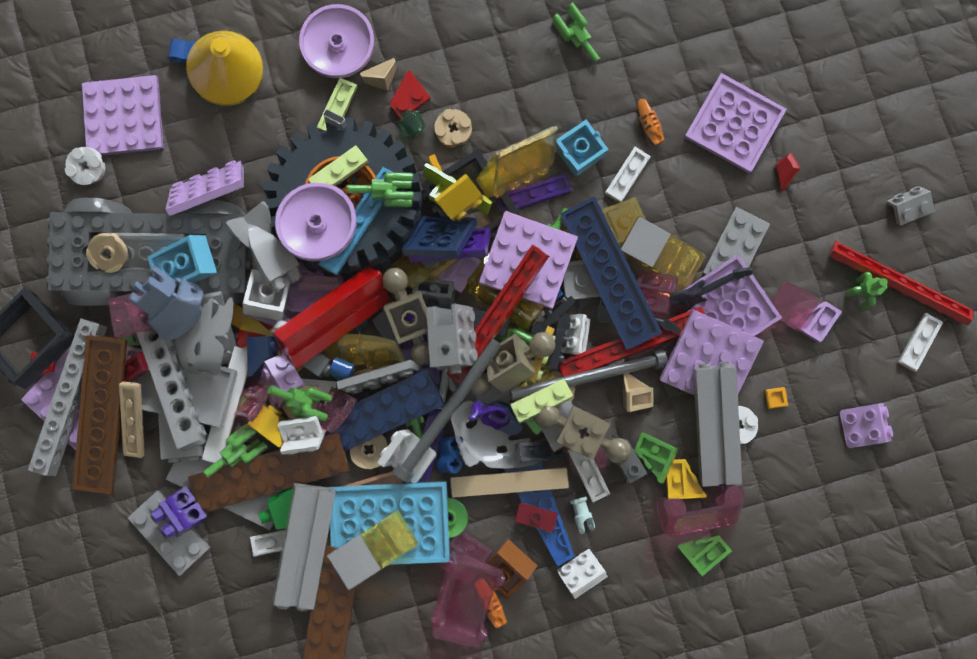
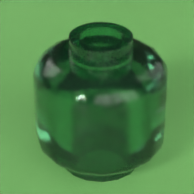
(412, 123)

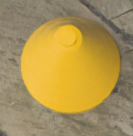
(224, 68)

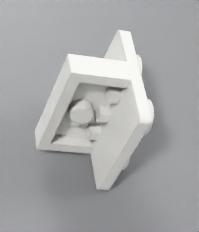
(576, 334)
(301, 435)
(582, 573)

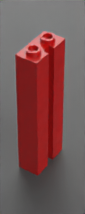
(332, 316)

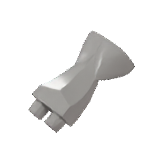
(268, 252)

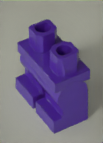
(179, 513)

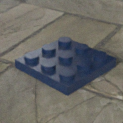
(439, 237)

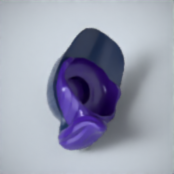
(497, 415)

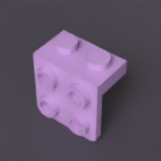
(280, 375)
(866, 425)

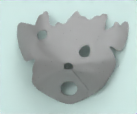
(205, 332)
(482, 440)

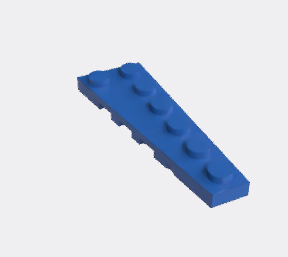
(556, 541)

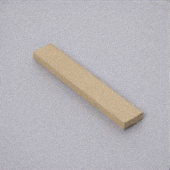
(509, 482)

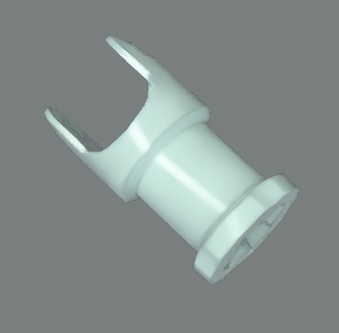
(582, 514)

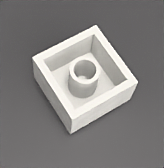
(263, 300)

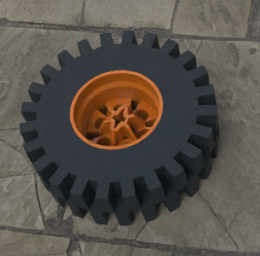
(308, 156)

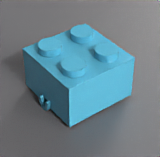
(581, 147)

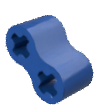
(179, 50)
(342, 369)
(449, 455)

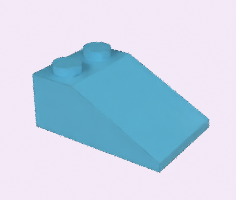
(185, 259)

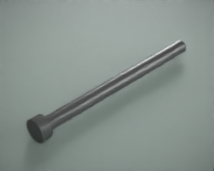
(657, 360)
(404, 470)

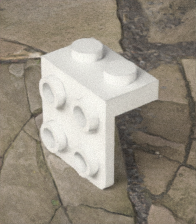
(400, 448)

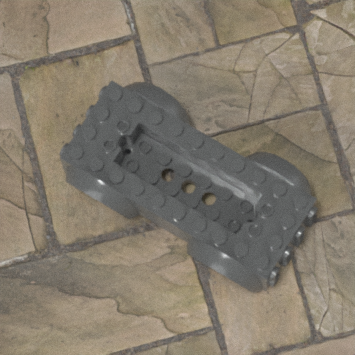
(87, 217)

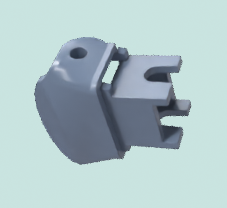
(168, 312)

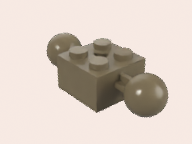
(395, 281)
(513, 363)
(617, 449)

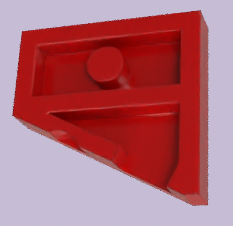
(409, 95)

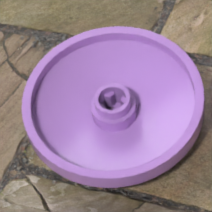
(336, 41)
(316, 221)

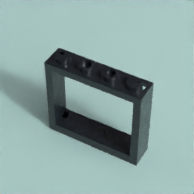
(481, 162)
(48, 354)

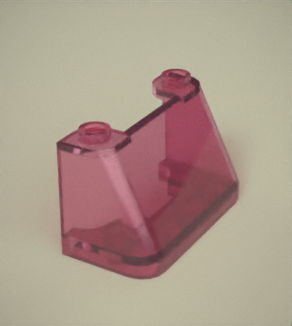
(678, 521)
(465, 600)

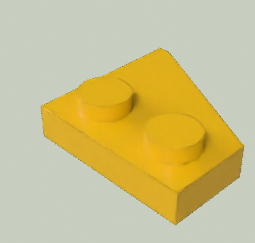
(682, 482)

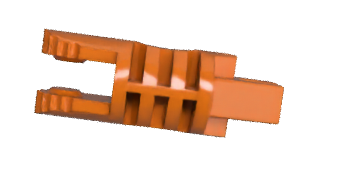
(650, 122)
(495, 612)

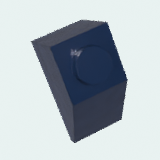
(259, 350)

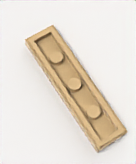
(131, 419)

